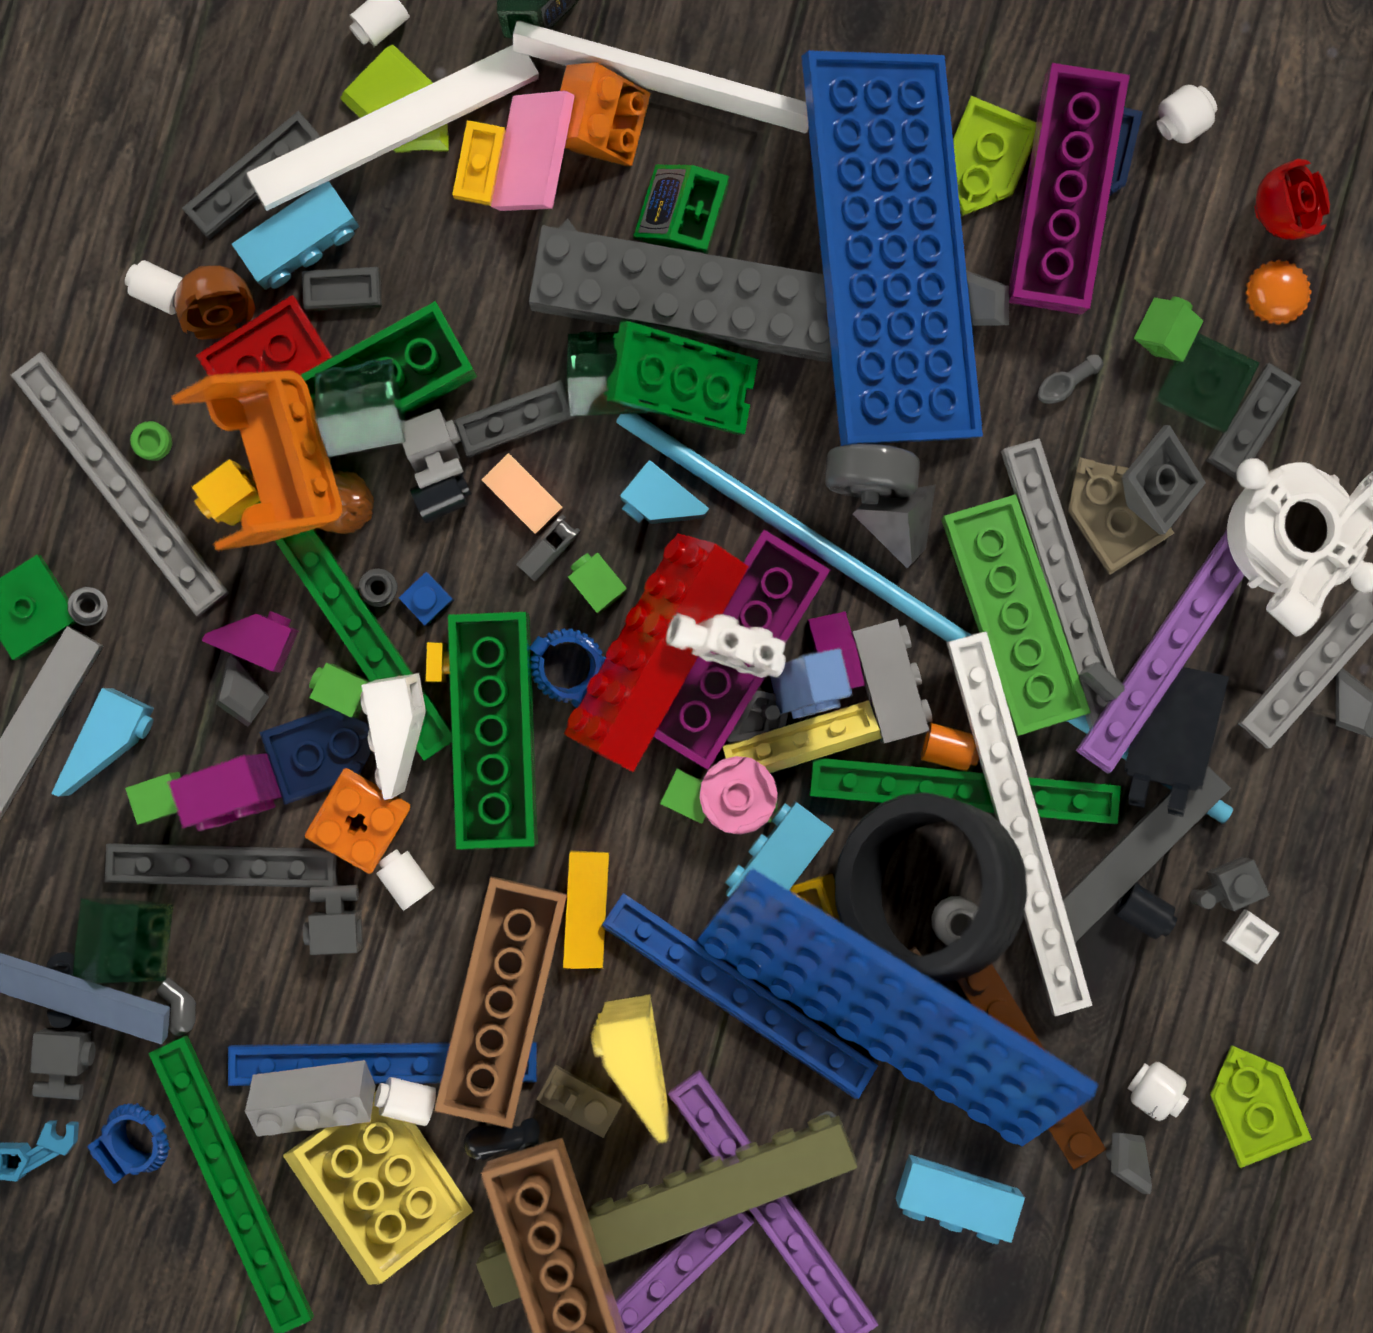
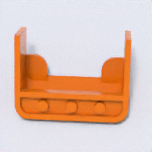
(282, 450)

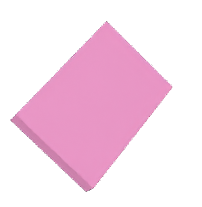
(532, 151)

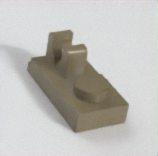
(579, 1101)

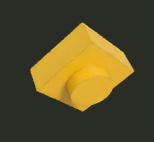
(437, 662)

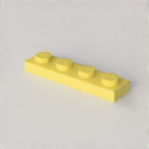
(810, 738)

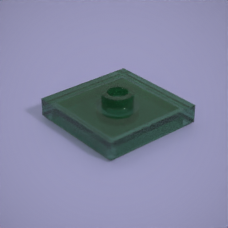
(1208, 383)

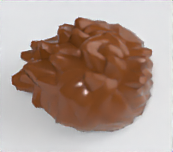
(356, 503)

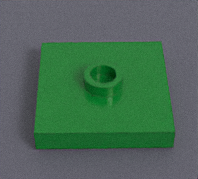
(31, 607)

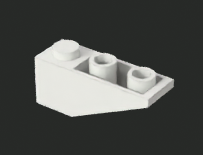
(395, 722)

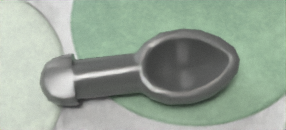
(1061, 384)

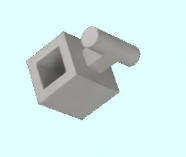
(432, 448)

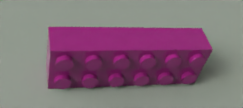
(1068, 188)
(715, 695)

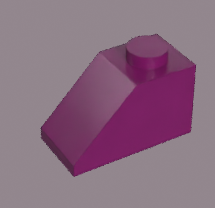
(833, 633)
(257, 639)

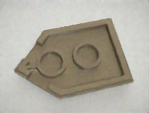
(1104, 518)

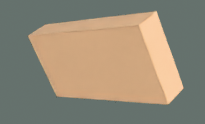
(522, 493)

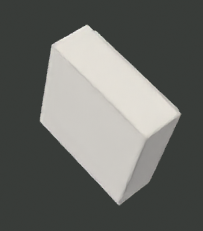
(1250, 936)

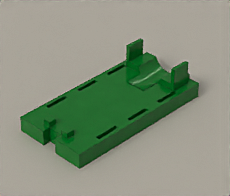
(681, 378)

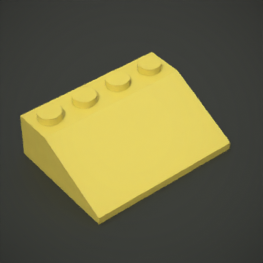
(631, 1055)
(378, 1191)

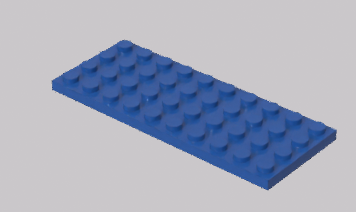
(891, 247)
(893, 1011)

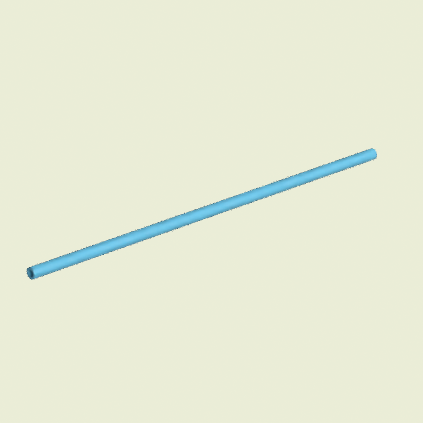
(820, 546)

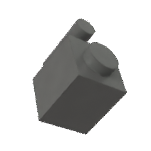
(1233, 885)
(335, 929)
(61, 1055)

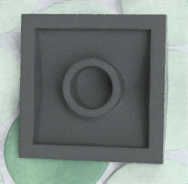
(1161, 481)

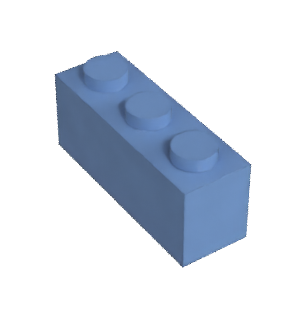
(811, 684)

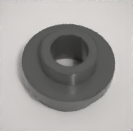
(367, 582)
(90, 595)

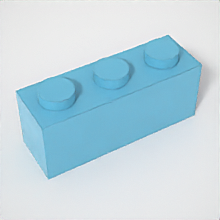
(296, 236)
(786, 849)
(959, 1200)

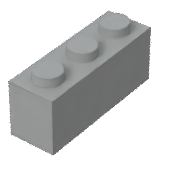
(892, 681)
(310, 1098)

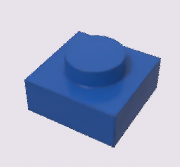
(426, 598)

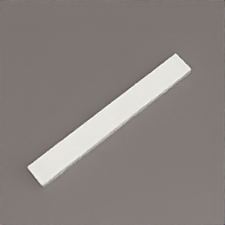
(663, 76)
(391, 126)

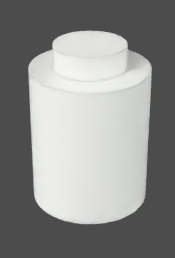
(377, 19)
(153, 285)
(403, 878)
(405, 1101)

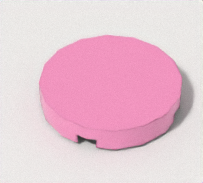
(738, 795)

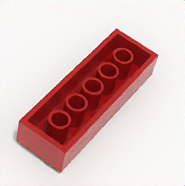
(640, 668)

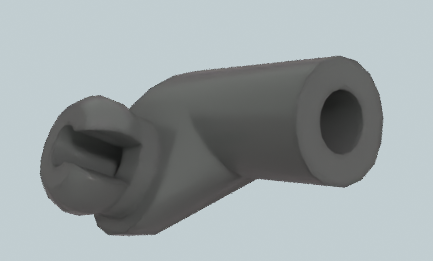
(182, 1007)

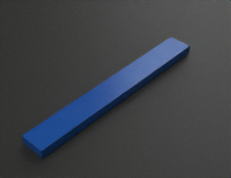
(739, 996)
(398, 1060)

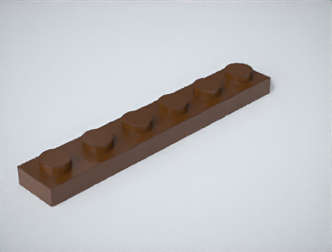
(990, 995)

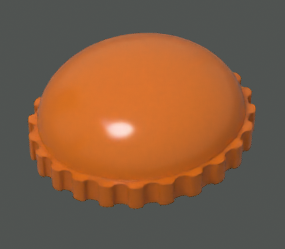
(1278, 292)

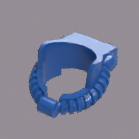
(539, 647)
(115, 1151)

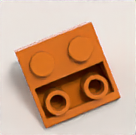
(604, 113)

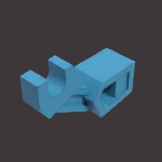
(48, 1147)

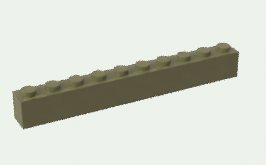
(699, 1197)

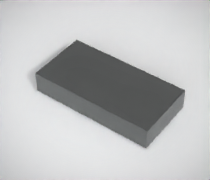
(342, 289)

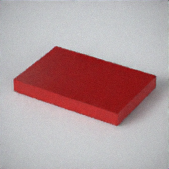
(269, 343)

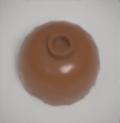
(212, 302)

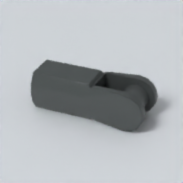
(542, 553)

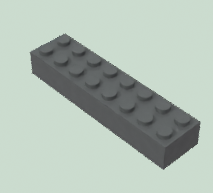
(681, 293)

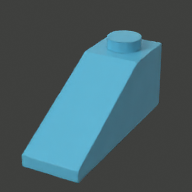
(109, 732)

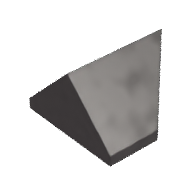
(900, 523)

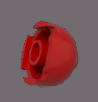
(1292, 201)

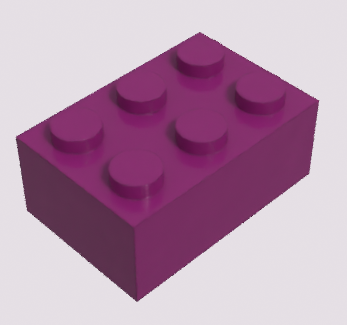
(225, 792)

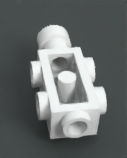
(731, 643)

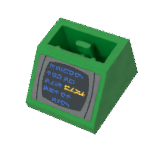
(682, 207)

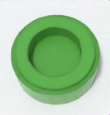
(151, 441)

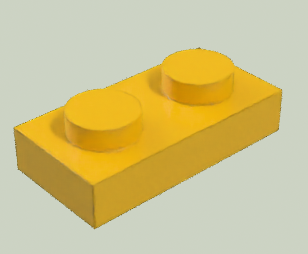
(479, 163)

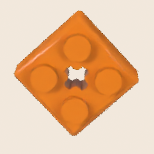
(333, 828)

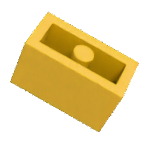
(226, 493)

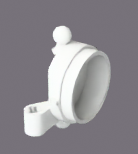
(1270, 559)

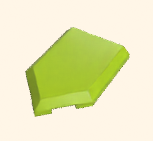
(386, 81)
(990, 153)
(1257, 1107)

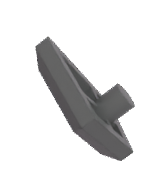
(987, 301)
(240, 692)
(1353, 704)
(759, 717)
(1130, 1161)

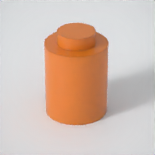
(949, 747)

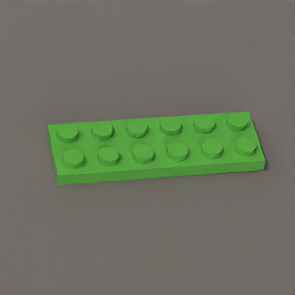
(1017, 613)

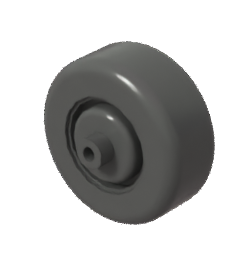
(872, 472)

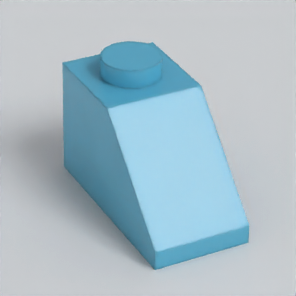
(660, 498)

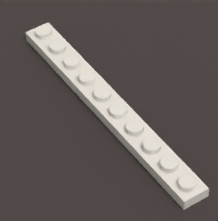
(1018, 814)

